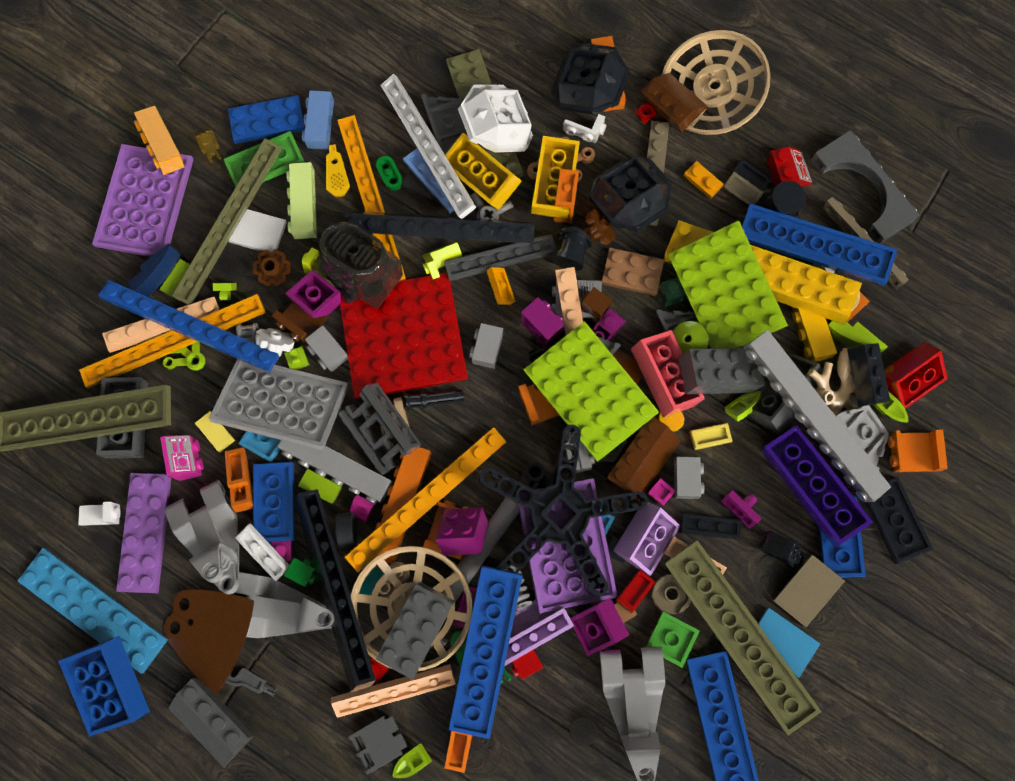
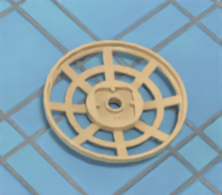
(722, 74)
(402, 592)

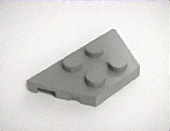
(866, 431)

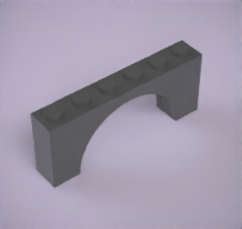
(850, 154)

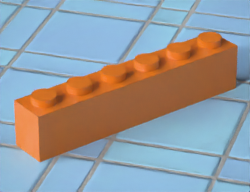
(407, 484)

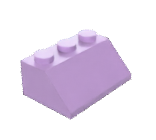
(647, 538)

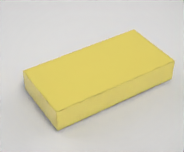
(215, 433)
(710, 436)

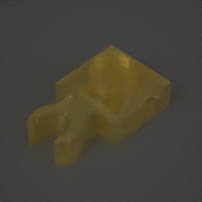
(208, 144)

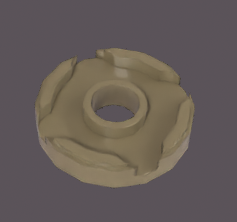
(661, 600)

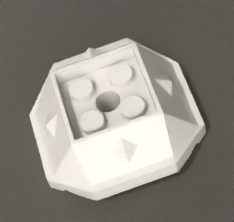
(496, 118)

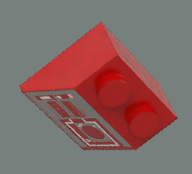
(788, 165)

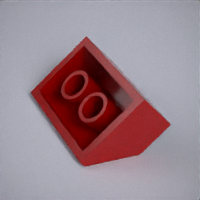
(916, 374)

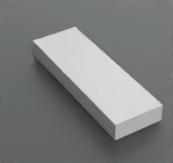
(262, 552)

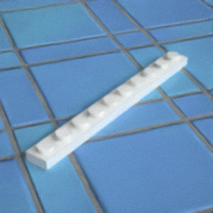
(428, 147)

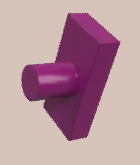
(742, 508)

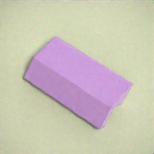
(534, 629)

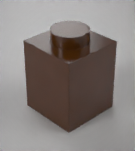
(596, 303)

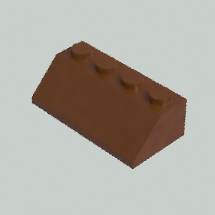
(644, 458)

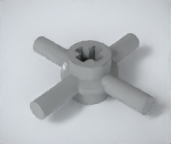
(488, 210)

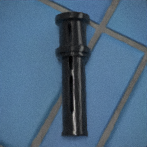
(423, 399)

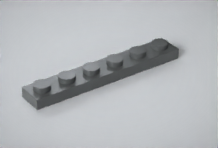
(500, 257)

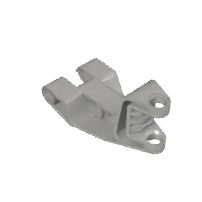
(209, 535)
(280, 608)
(635, 705)

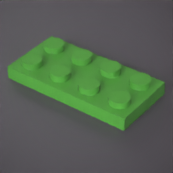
(289, 154)

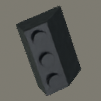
(868, 375)

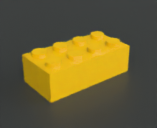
(554, 155)
(482, 171)

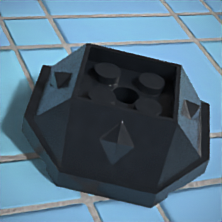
(590, 79)
(634, 207)

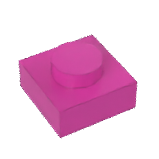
(661, 492)
(361, 508)
(285, 549)

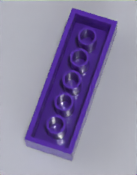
(816, 486)

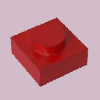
(378, 669)

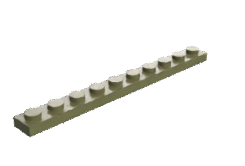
(227, 222)

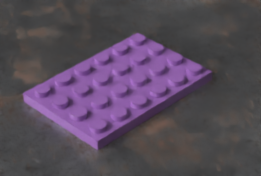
(141, 204)
(552, 570)

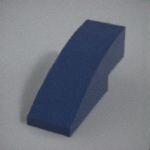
(155, 271)

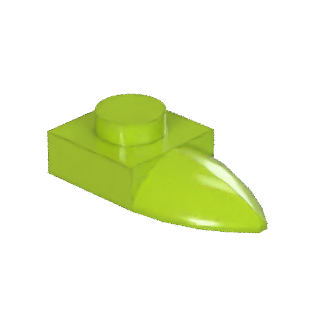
(742, 405)
(893, 409)
(411, 762)

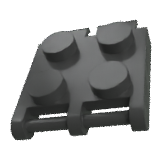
(378, 743)

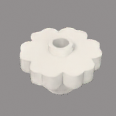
(274, 340)

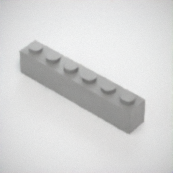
(341, 469)

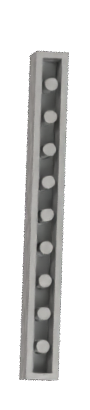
(816, 417)

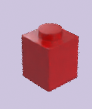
(526, 665)

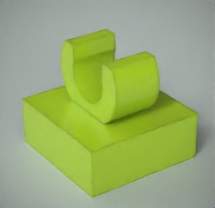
(224, 289)
(296, 358)

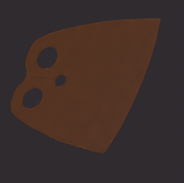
(216, 635)

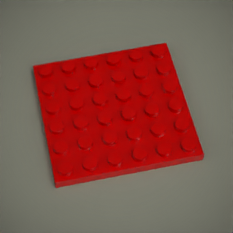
(407, 340)

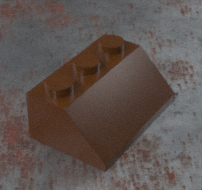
(673, 101)

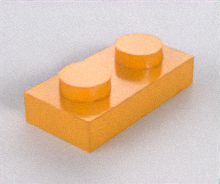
(703, 180)
(500, 286)

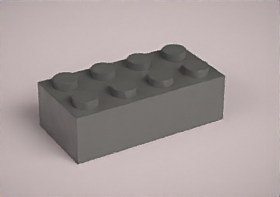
(719, 371)
(122, 444)
(415, 630)

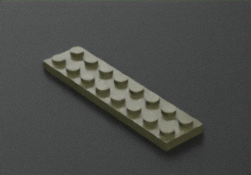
(470, 70)

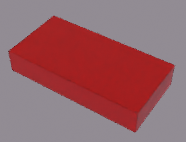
(635, 591)

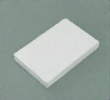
(258, 231)

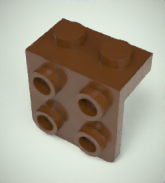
(297, 322)

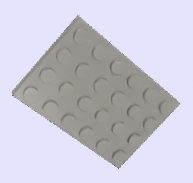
(280, 404)

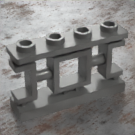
(390, 421)

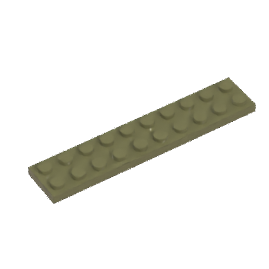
(86, 418)
(743, 638)

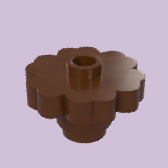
(598, 228)
(278, 274)

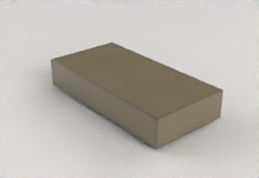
(743, 189)

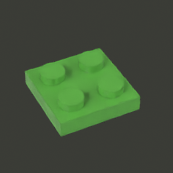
(674, 638)

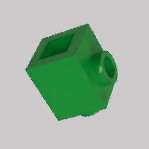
(302, 572)

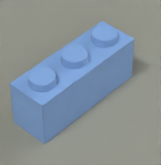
(318, 120)

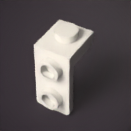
(585, 133)
(99, 514)

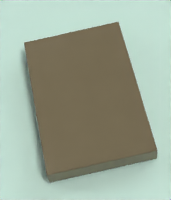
(808, 590)

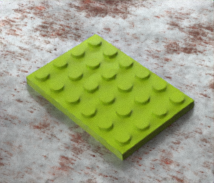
(727, 288)
(591, 391)

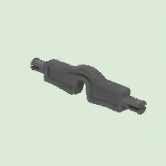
(251, 681)

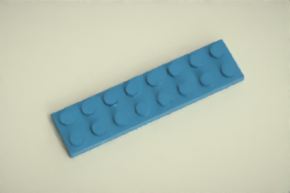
(92, 608)

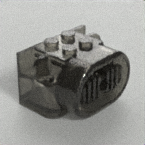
(358, 263)

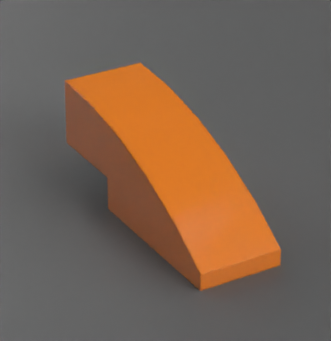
(239, 480)
(458, 751)

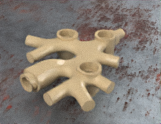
(835, 399)

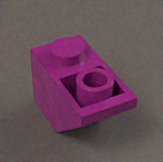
(609, 325)

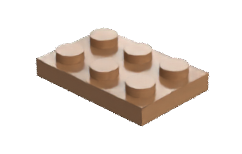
(632, 272)

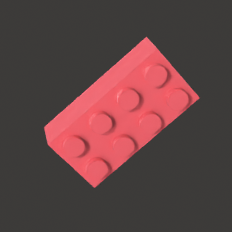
(660, 366)

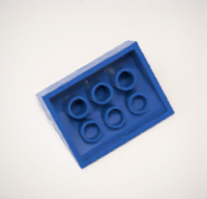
(104, 686)

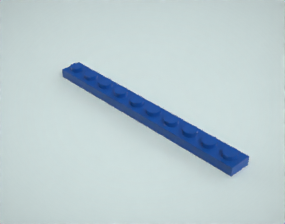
(189, 326)

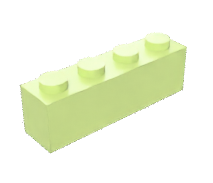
(302, 200)

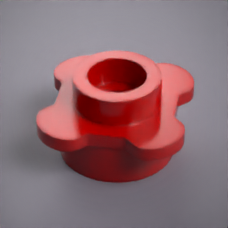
(648, 109)

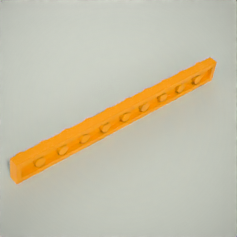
(364, 176)
(168, 343)
(424, 500)

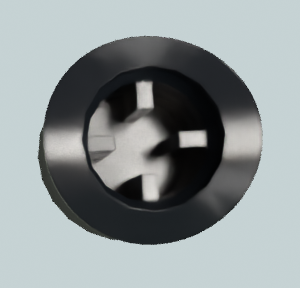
(786, 198)
(571, 248)

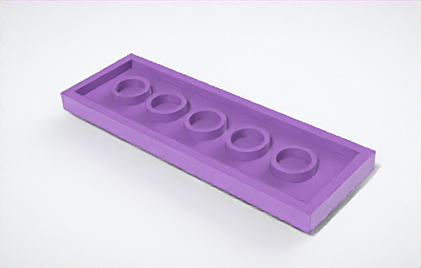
(144, 533)

